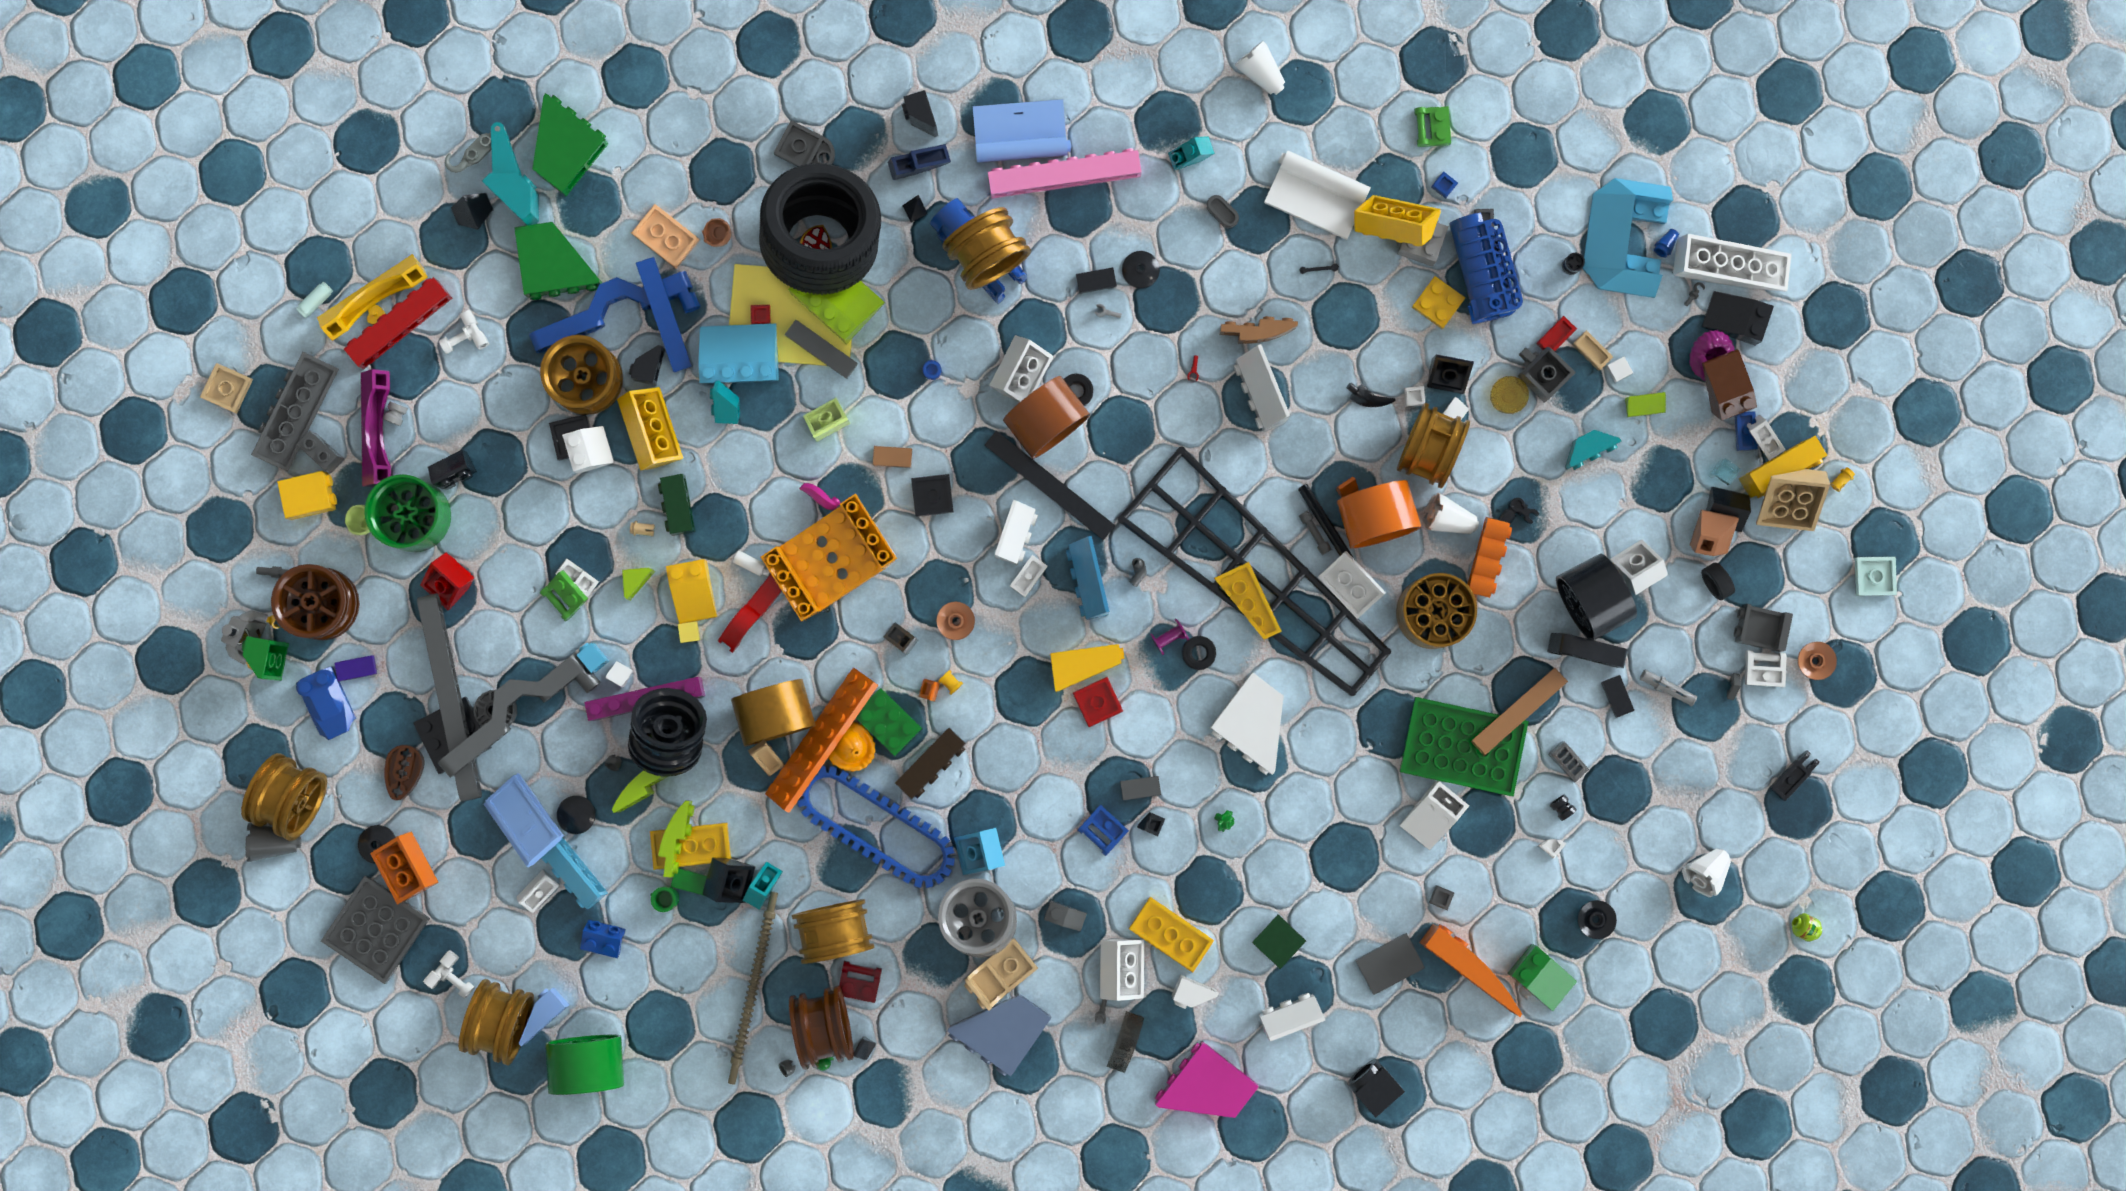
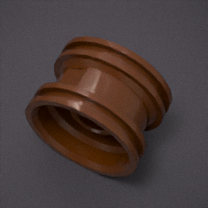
(339, 587)
(821, 1027)

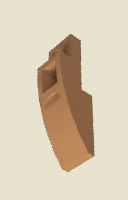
(1265, 331)

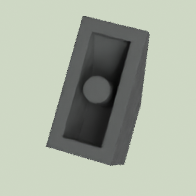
(1065, 916)

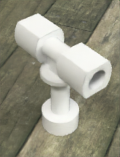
(470, 331)
(444, 972)

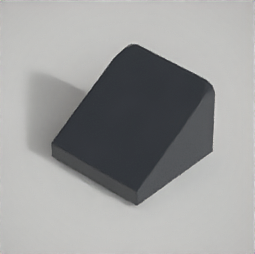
(864, 1048)

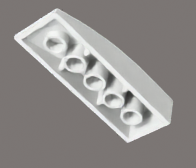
(1731, 263)

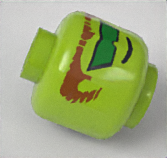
(1806, 927)

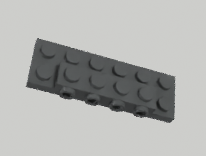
(294, 411)

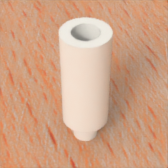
(750, 564)

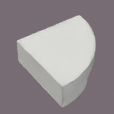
(1552, 846)

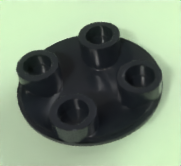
(576, 814)

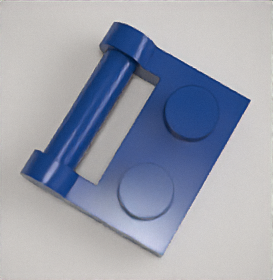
(1107, 825)

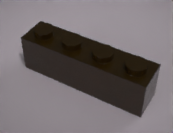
(930, 763)

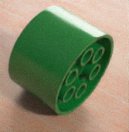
(380, 504)
(584, 1064)

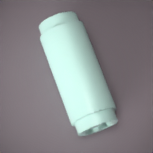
(314, 299)

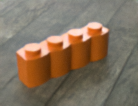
(1488, 556)

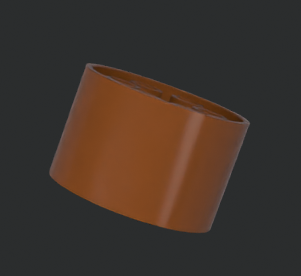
(1046, 417)

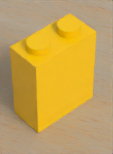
(307, 495)

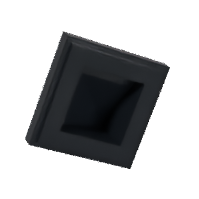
(915, 209)
(1151, 823)

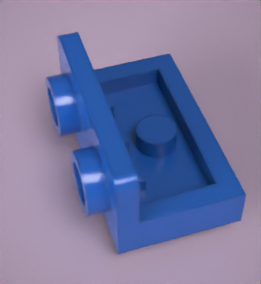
(602, 938)

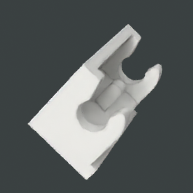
(1765, 438)

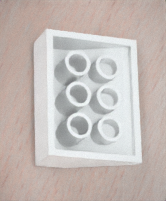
(1261, 389)

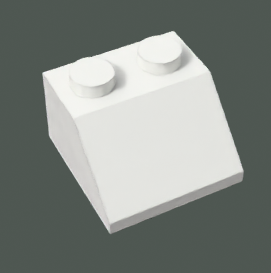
(588, 449)
(1640, 566)
(1191, 993)

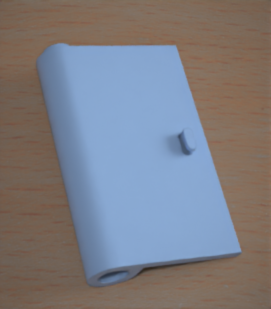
(1020, 131)

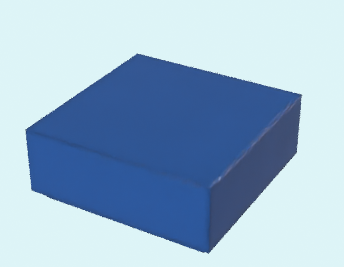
(1444, 185)

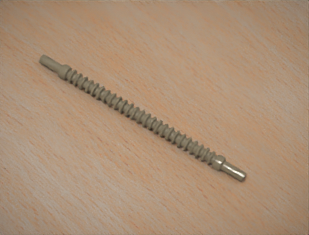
(736, 1060)

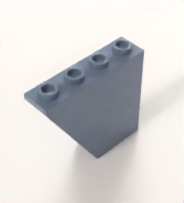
(1002, 1033)

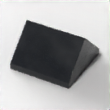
(1449, 373)
(1731, 504)

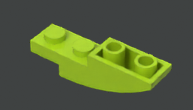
(676, 829)

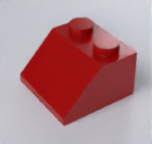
(447, 579)

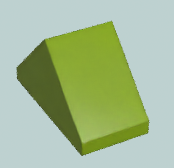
(634, 580)

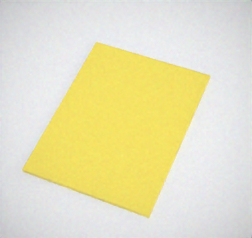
(760, 287)

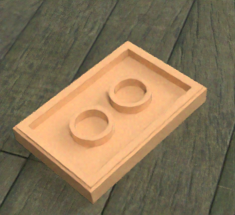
(665, 236)

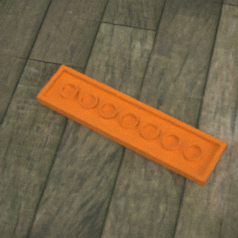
(821, 740)

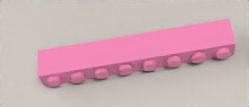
(1064, 174)

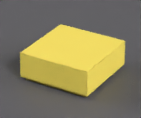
(689, 632)

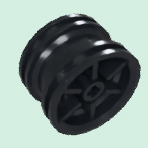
(665, 746)

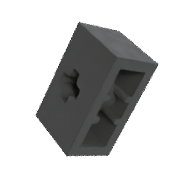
(320, 451)

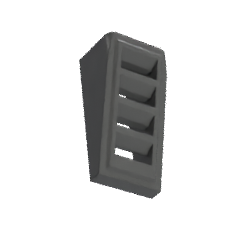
(1554, 755)

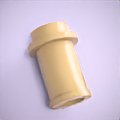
(640, 528)

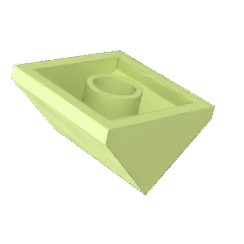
(826, 419)

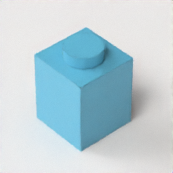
(592, 657)

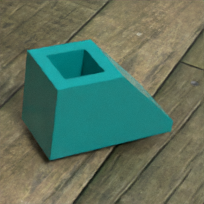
(1191, 152)
(725, 404)

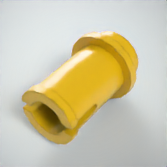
(1842, 479)

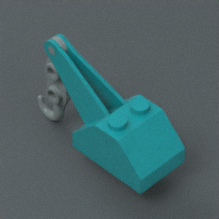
(506, 178)

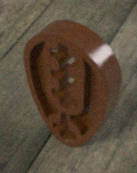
(393, 765)

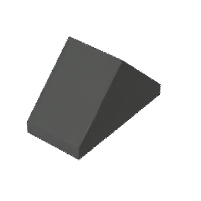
(901, 638)

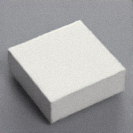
(1619, 369)
(1414, 396)

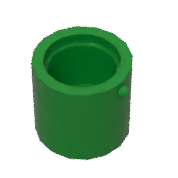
(664, 899)

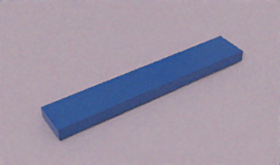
(663, 314)

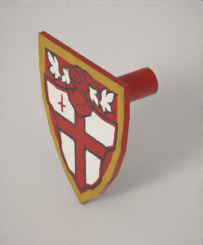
(816, 238)

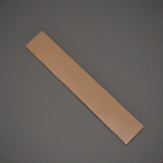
(1519, 711)

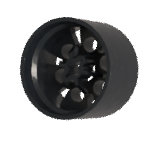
(1596, 597)

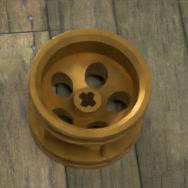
(554, 374)

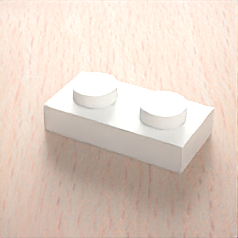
(1028, 576)

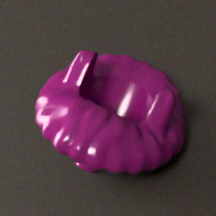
(1707, 347)

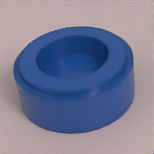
(932, 370)

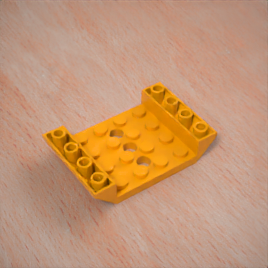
(803, 566)

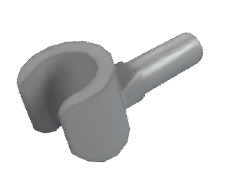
(1107, 312)

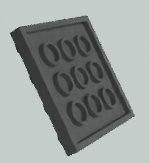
(375, 930)

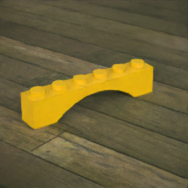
(344, 314)

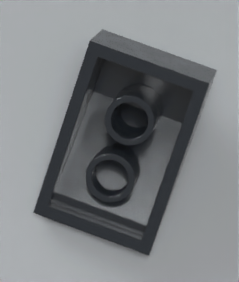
(1738, 317)

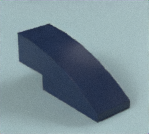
(918, 161)

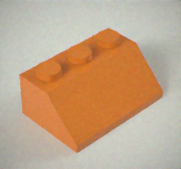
(404, 867)

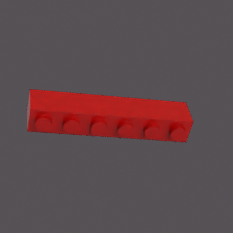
(397, 323)

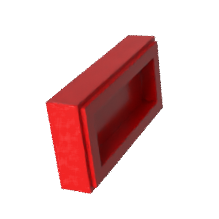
(1557, 334)

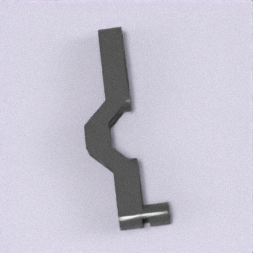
(504, 697)

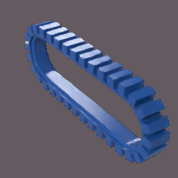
(893, 810)

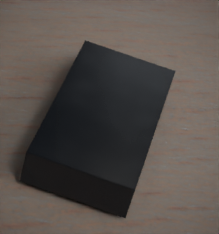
(1096, 280)
(1617, 696)

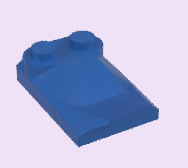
(326, 702)

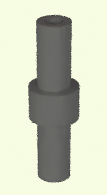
(274, 572)

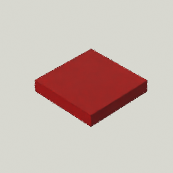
(1097, 702)

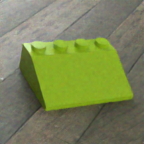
(842, 311)

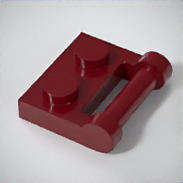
(859, 988)

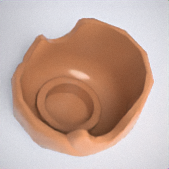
(717, 232)

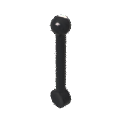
(1334, 267)

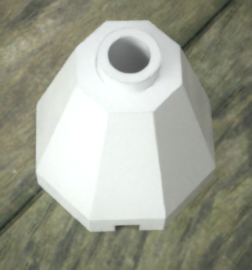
(1708, 872)

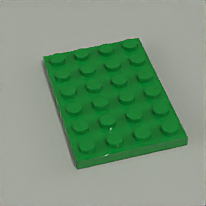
(1442, 750)

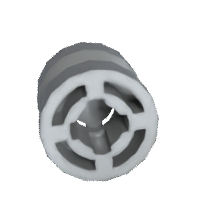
(395, 413)

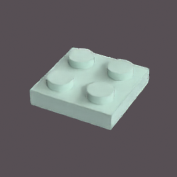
(1875, 576)

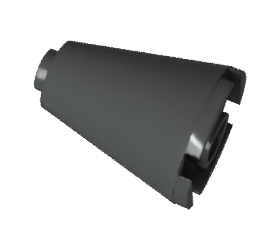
(264, 843)

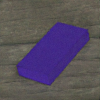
(355, 668)

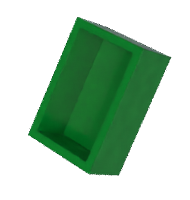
(888, 722)

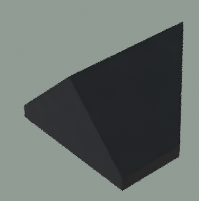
(472, 210)

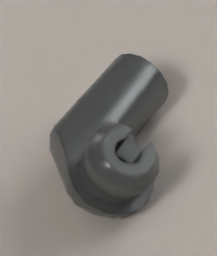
(1140, 571)

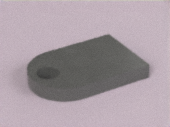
(803, 146)

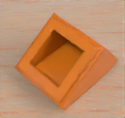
(1348, 487)

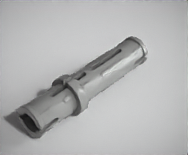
(1648, 677)

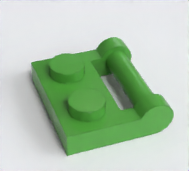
(1439, 126)
(568, 592)

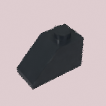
(647, 366)

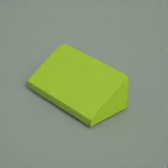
(1646, 404)

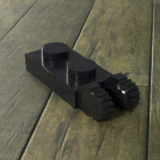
(1793, 776)

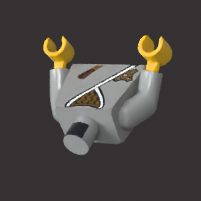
(247, 624)

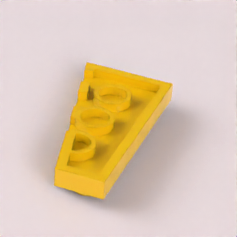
(1249, 597)

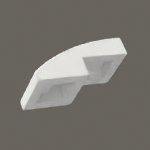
(579, 576)

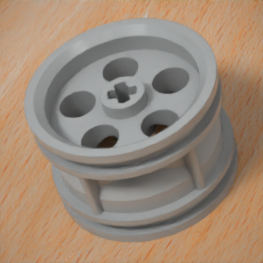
(965, 894)

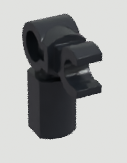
(1517, 506)

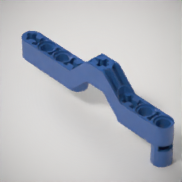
(609, 293)

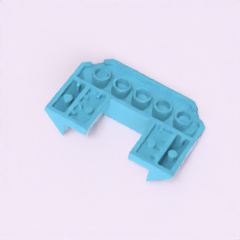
(1609, 236)

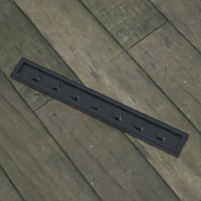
(1049, 485)

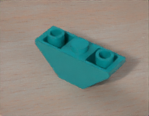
(1589, 447)

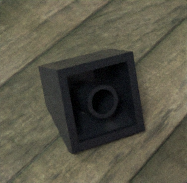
(918, 111)
(728, 880)

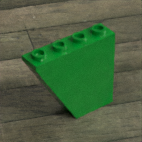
(564, 145)
(551, 263)

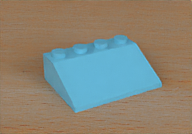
(738, 353)

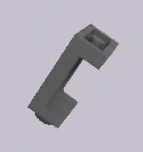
(1763, 628)

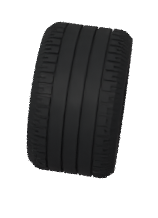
(823, 192)

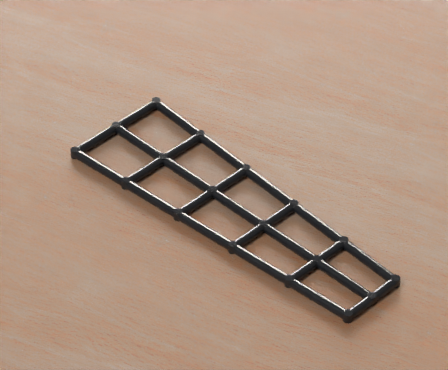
(1238, 559)

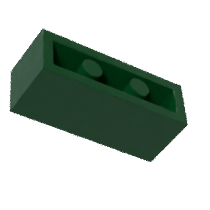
(676, 504)

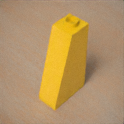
(1080, 664)

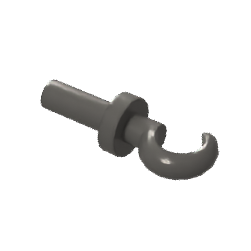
(1694, 294)

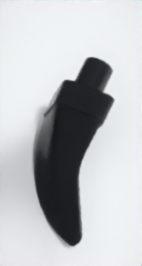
(1366, 398)

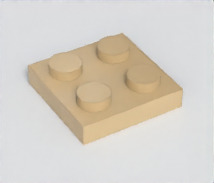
(226, 388)

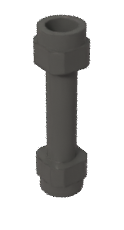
(1306, 518)

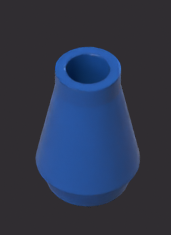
(1666, 244)

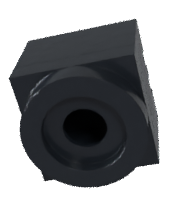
(1375, 1087)

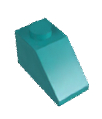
(762, 885)

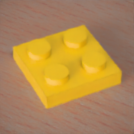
(1438, 302)

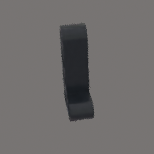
(1588, 650)

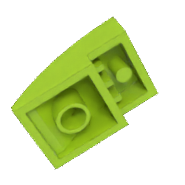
(636, 791)

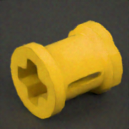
(950, 682)

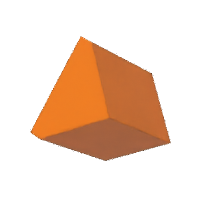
(929, 690)

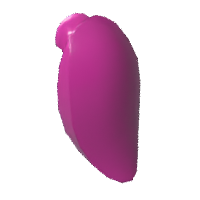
(820, 496)

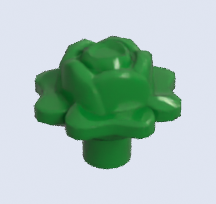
(1225, 820)

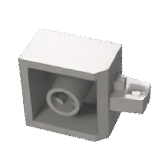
(1429, 251)

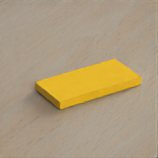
(698, 848)
(1171, 934)

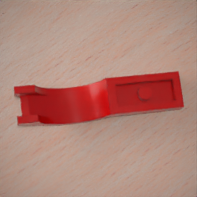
(750, 613)

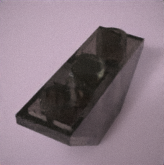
(1125, 1042)

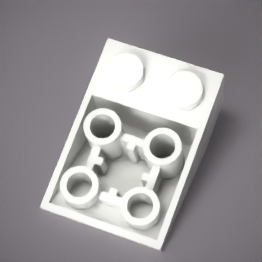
(1434, 815)

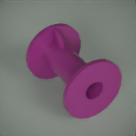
(1169, 636)

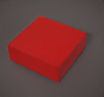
(760, 314)

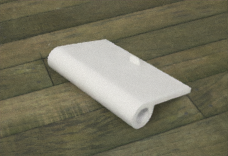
(1316, 194)

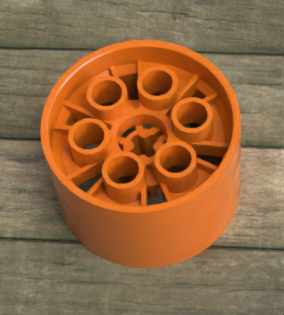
(1379, 514)

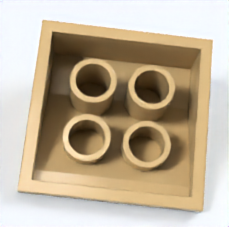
(1794, 500)

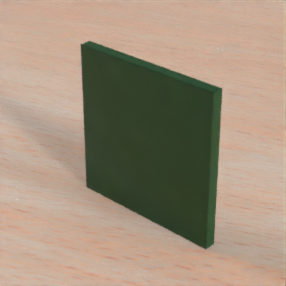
(1279, 941)

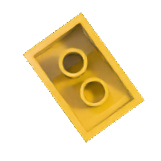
(691, 591)

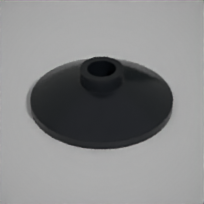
(1138, 278)
(373, 833)
(1605, 924)

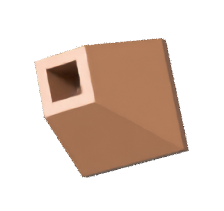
(1713, 533)

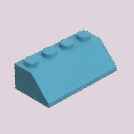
(574, 874)

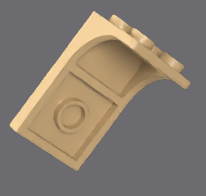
(999, 974)

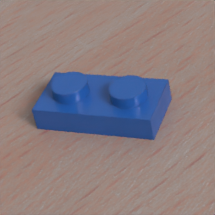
(1744, 439)

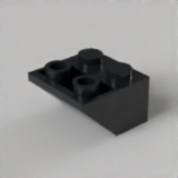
(451, 470)

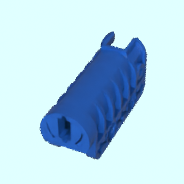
(951, 218)
(1483, 270)

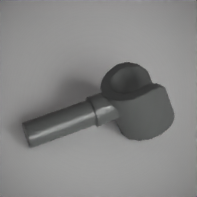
(1101, 1012)

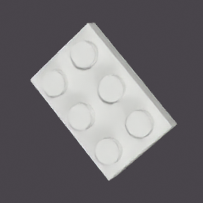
(1351, 584)

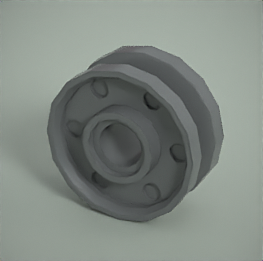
(483, 708)

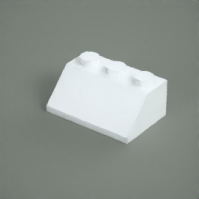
(1021, 369)
(1016, 533)
(1122, 969)
(1291, 1016)

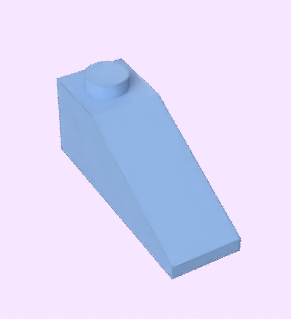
(543, 1012)

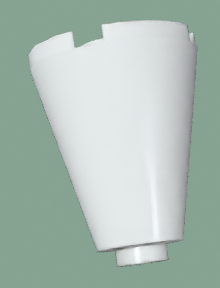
(1262, 69)
(1448, 516)

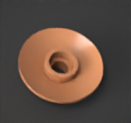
(946, 616)
(1826, 660)

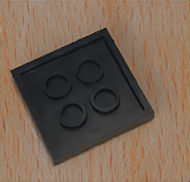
(433, 734)

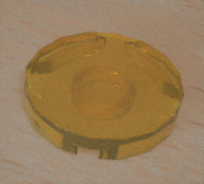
(1509, 395)

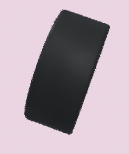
(1718, 581)

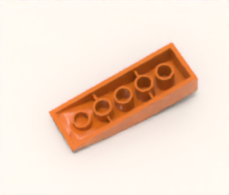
(1459, 957)

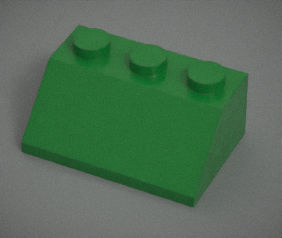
(265, 657)

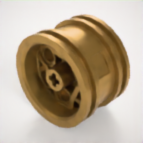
(833, 931)

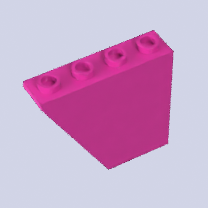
(1207, 1085)

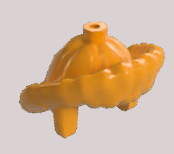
(854, 749)

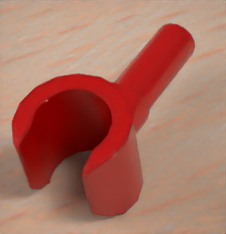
(1194, 367)

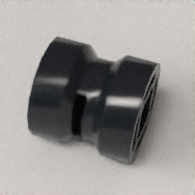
(1577, 262)
(1562, 807)

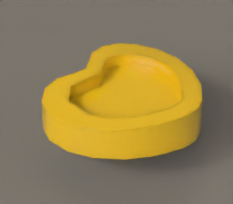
(374, 313)

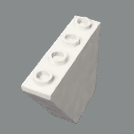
(1252, 723)

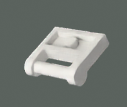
(1765, 675)

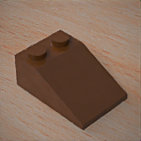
(1728, 385)

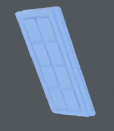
(523, 820)

